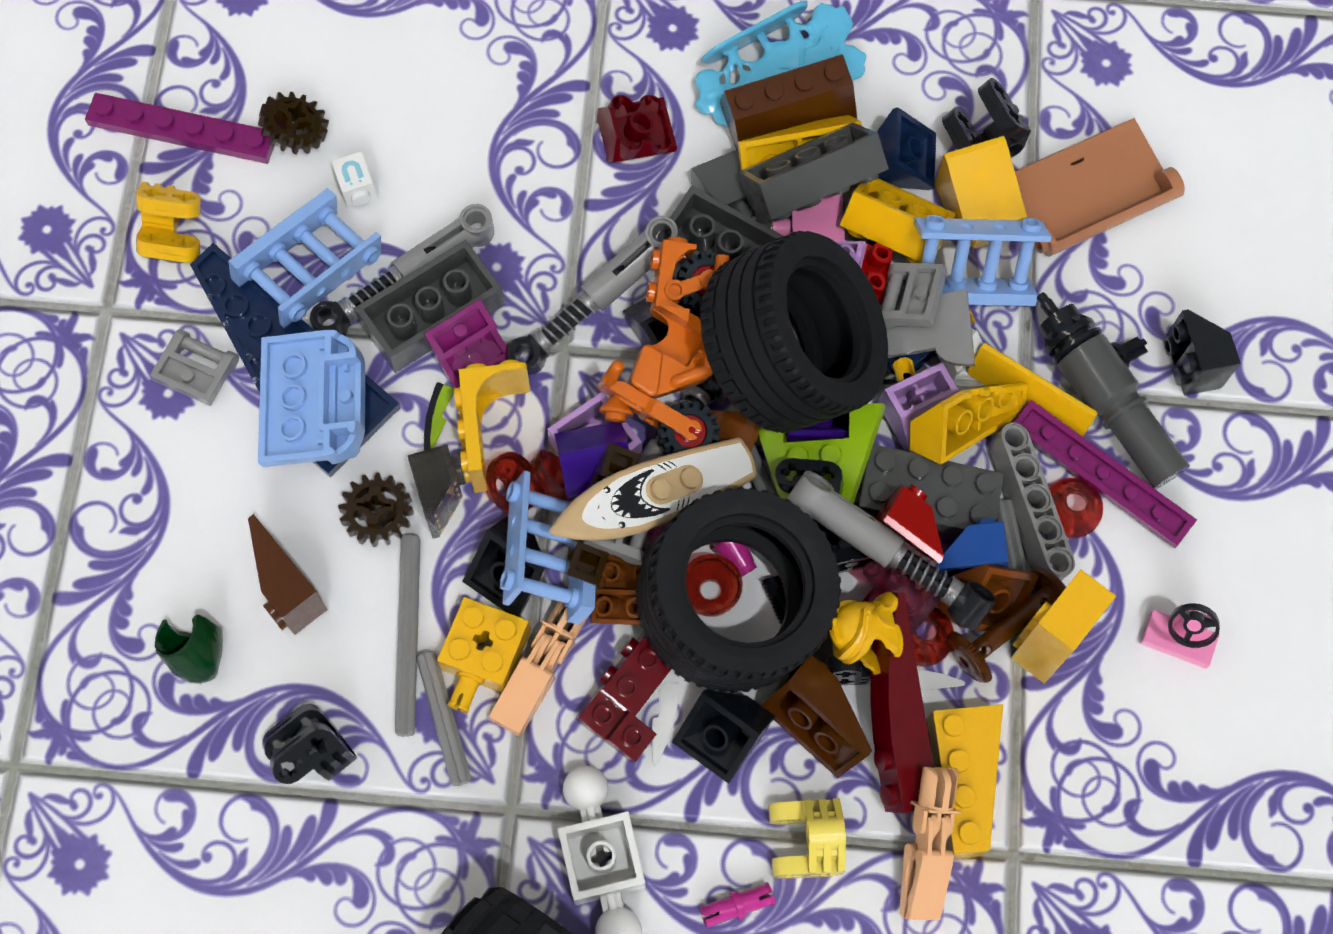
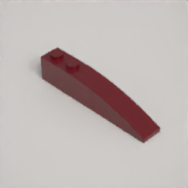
(899, 720)

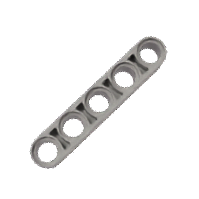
(1035, 489)

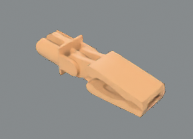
(535, 674)
(927, 861)

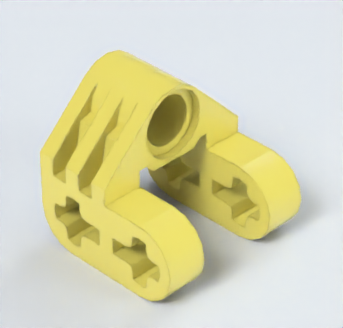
(824, 838)

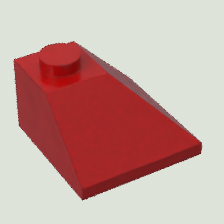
(913, 520)

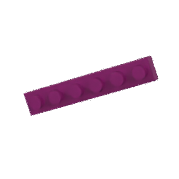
(179, 128)
(1105, 475)

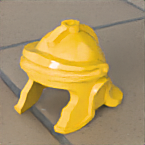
(860, 625)

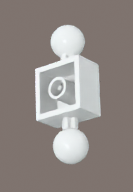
(586, 791)

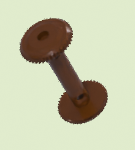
(968, 655)

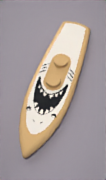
(654, 491)

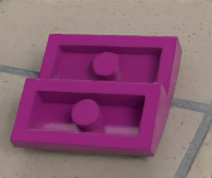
(466, 340)

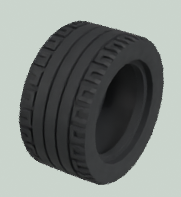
(755, 347)
(787, 541)

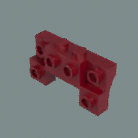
(621, 696)

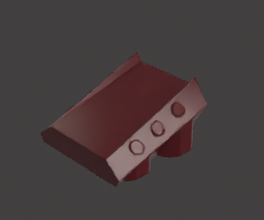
(635, 128)

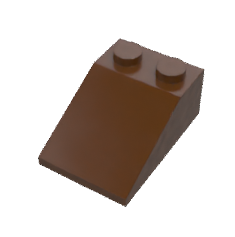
(289, 594)
(819, 716)

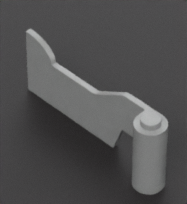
(949, 335)

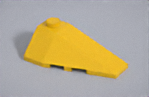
(771, 144)
(965, 420)

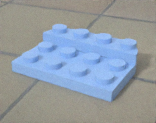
(310, 398)

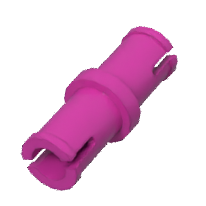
(737, 905)

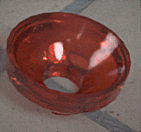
(506, 468)
(547, 475)
(1077, 523)
(718, 570)
(936, 649)

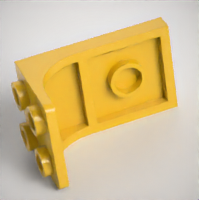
(477, 391)

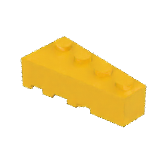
(1061, 627)

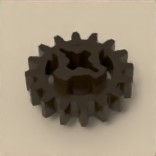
(278, 118)
(388, 512)

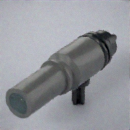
(1104, 383)

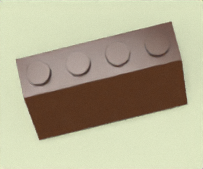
(789, 99)

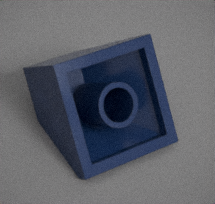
(908, 151)

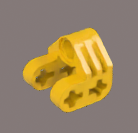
(160, 218)

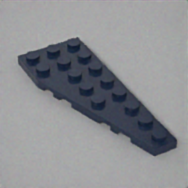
(252, 314)

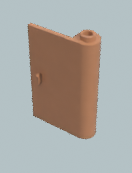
(1109, 186)

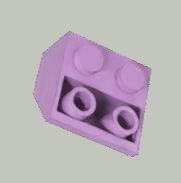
(914, 397)

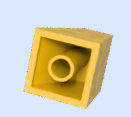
(980, 184)

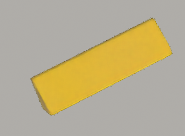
(998, 369)

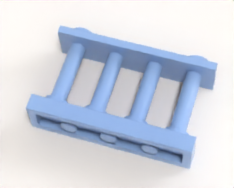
(298, 229)
(986, 288)
(580, 594)

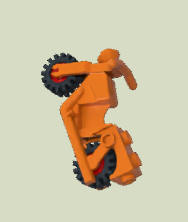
(676, 360)

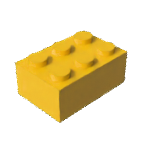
(888, 217)

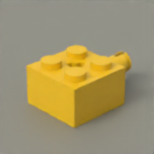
(485, 668)

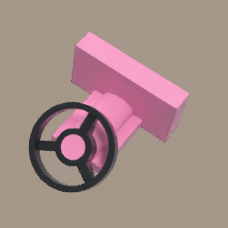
(1184, 633)

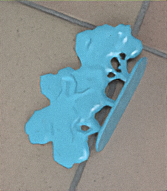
(826, 40)

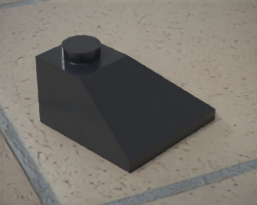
(489, 564)
(723, 731)

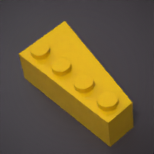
(970, 743)

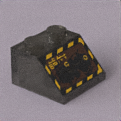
(438, 485)

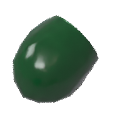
(192, 655)

